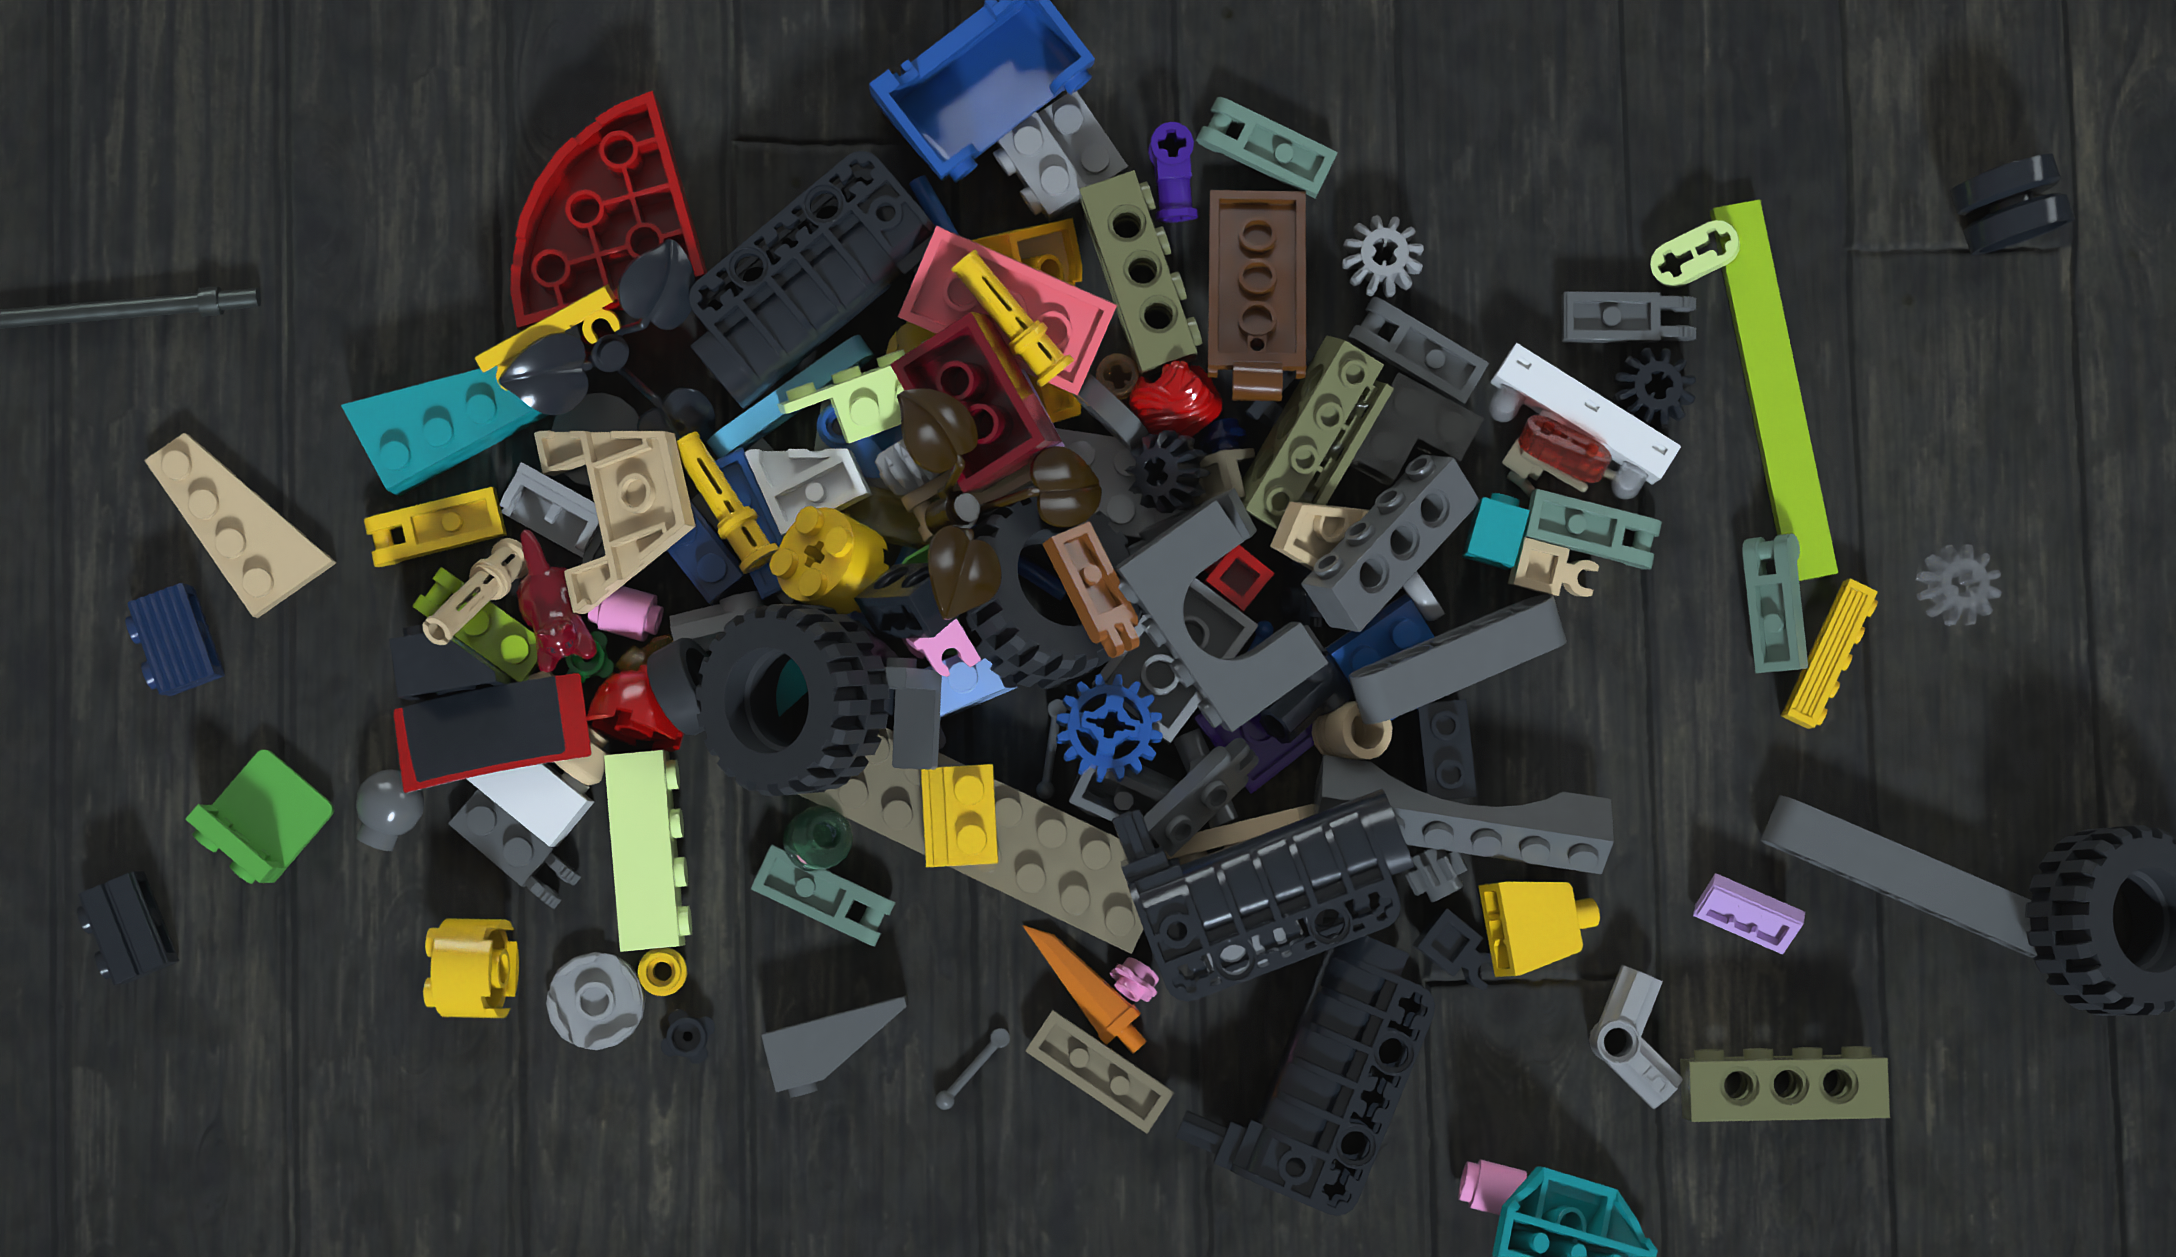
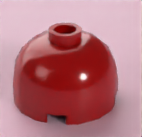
(629, 711)

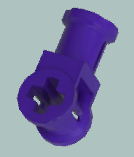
(1173, 173)

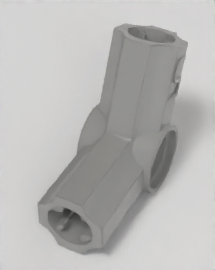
(1638, 1062)

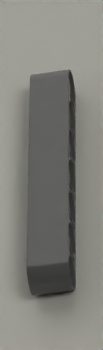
(1899, 873)

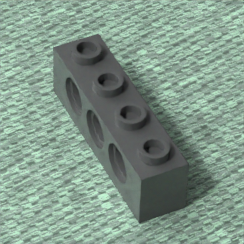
(1390, 542)

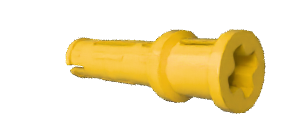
(1026, 336)
(739, 525)

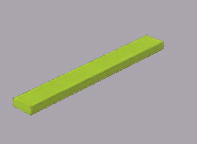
(1774, 390)

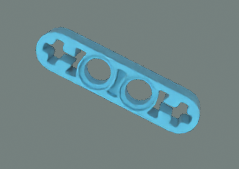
(765, 415)

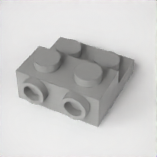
(1057, 155)

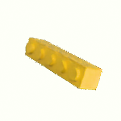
(1830, 654)

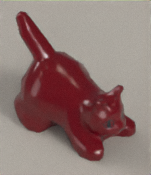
(548, 609)

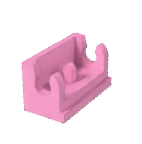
(950, 637)

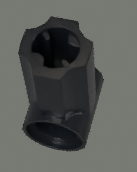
(1303, 704)

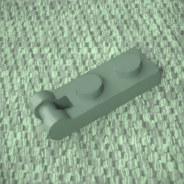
(1268, 147)
(1591, 528)
(1775, 604)
(821, 896)

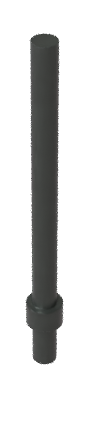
(207, 301)

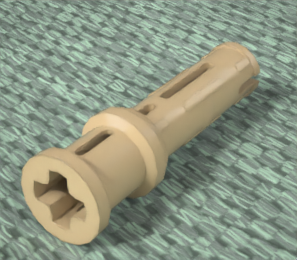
(447, 620)

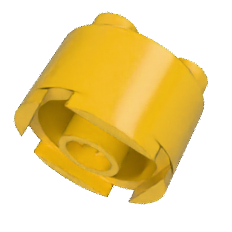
(828, 559)
(471, 968)

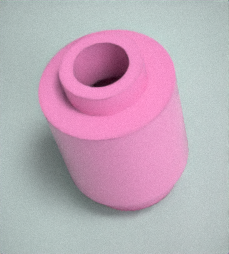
(628, 614)
(1489, 1185)

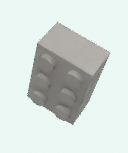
(1214, 628)

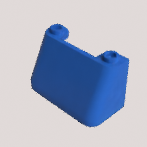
(982, 82)

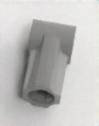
(705, 623)

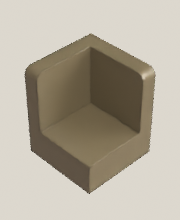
(1224, 473)

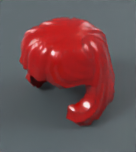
(1178, 401)

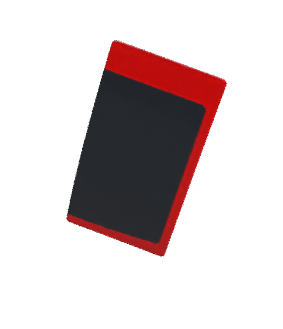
(491, 731)

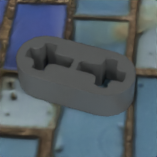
(1111, 413)

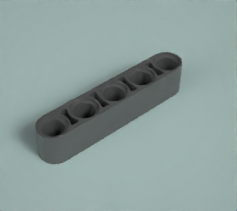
(1457, 659)

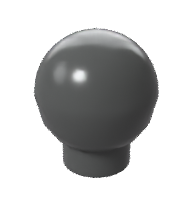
(386, 809)

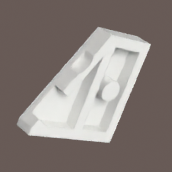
(807, 478)

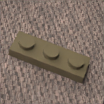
(1099, 1071)

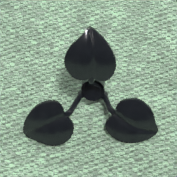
(552, 369)

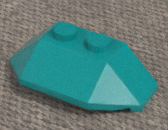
(1568, 1218)

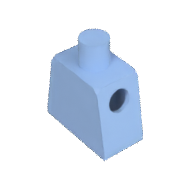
(970, 686)

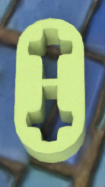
(1700, 264)

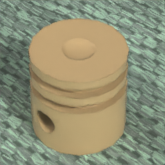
(1346, 735)

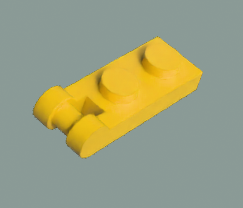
(436, 526)

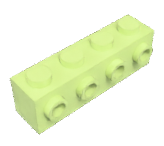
(645, 850)

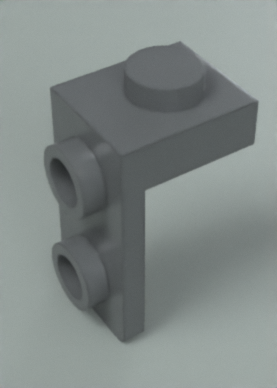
(914, 714)

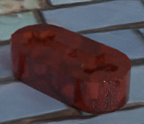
(1564, 449)

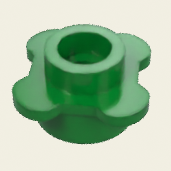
(598, 666)

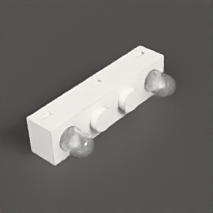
(1554, 394)

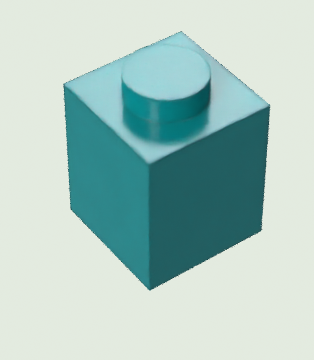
(1496, 531)

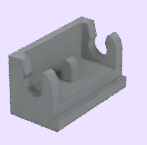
(550, 509)

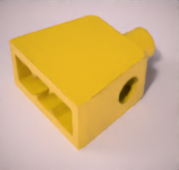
(1533, 924)

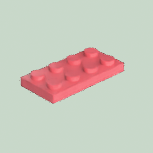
(1072, 315)

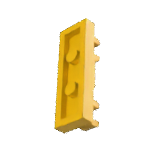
(585, 309)

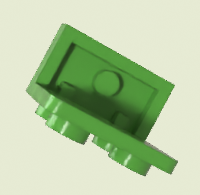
(262, 818)

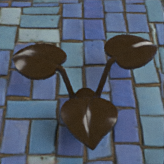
(968, 570)

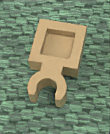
(1545, 567)

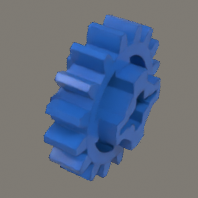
(1132, 730)

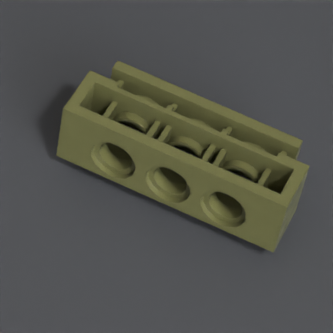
(1123, 201)
(1314, 429)
(1859, 1092)

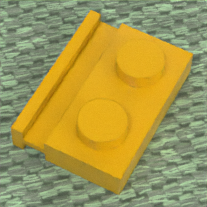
(959, 815)

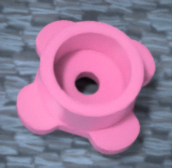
(1135, 980)

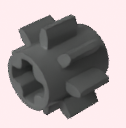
(1436, 873)

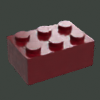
(981, 373)

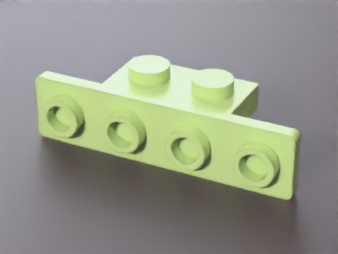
(861, 401)

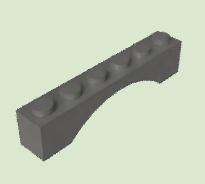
(1555, 832)

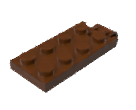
(1257, 289)

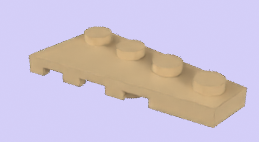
(243, 534)

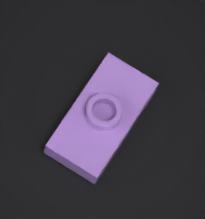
(1749, 913)

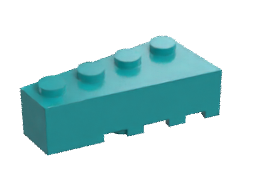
(435, 425)

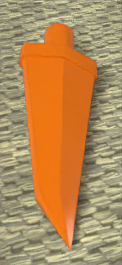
(1100, 1003)

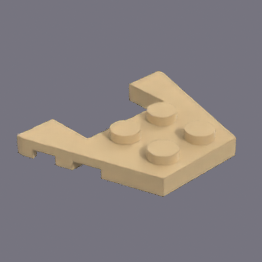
(636, 497)

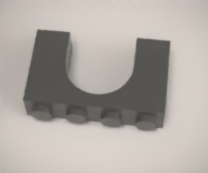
(1158, 582)

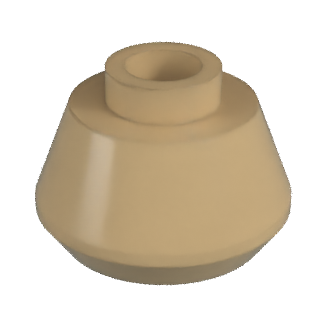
(588, 769)

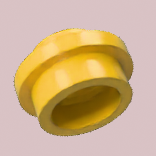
(647, 975)

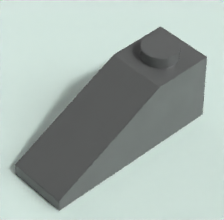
(815, 1048)

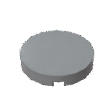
(596, 1001)

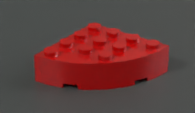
(598, 209)

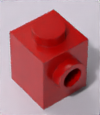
(1238, 577)

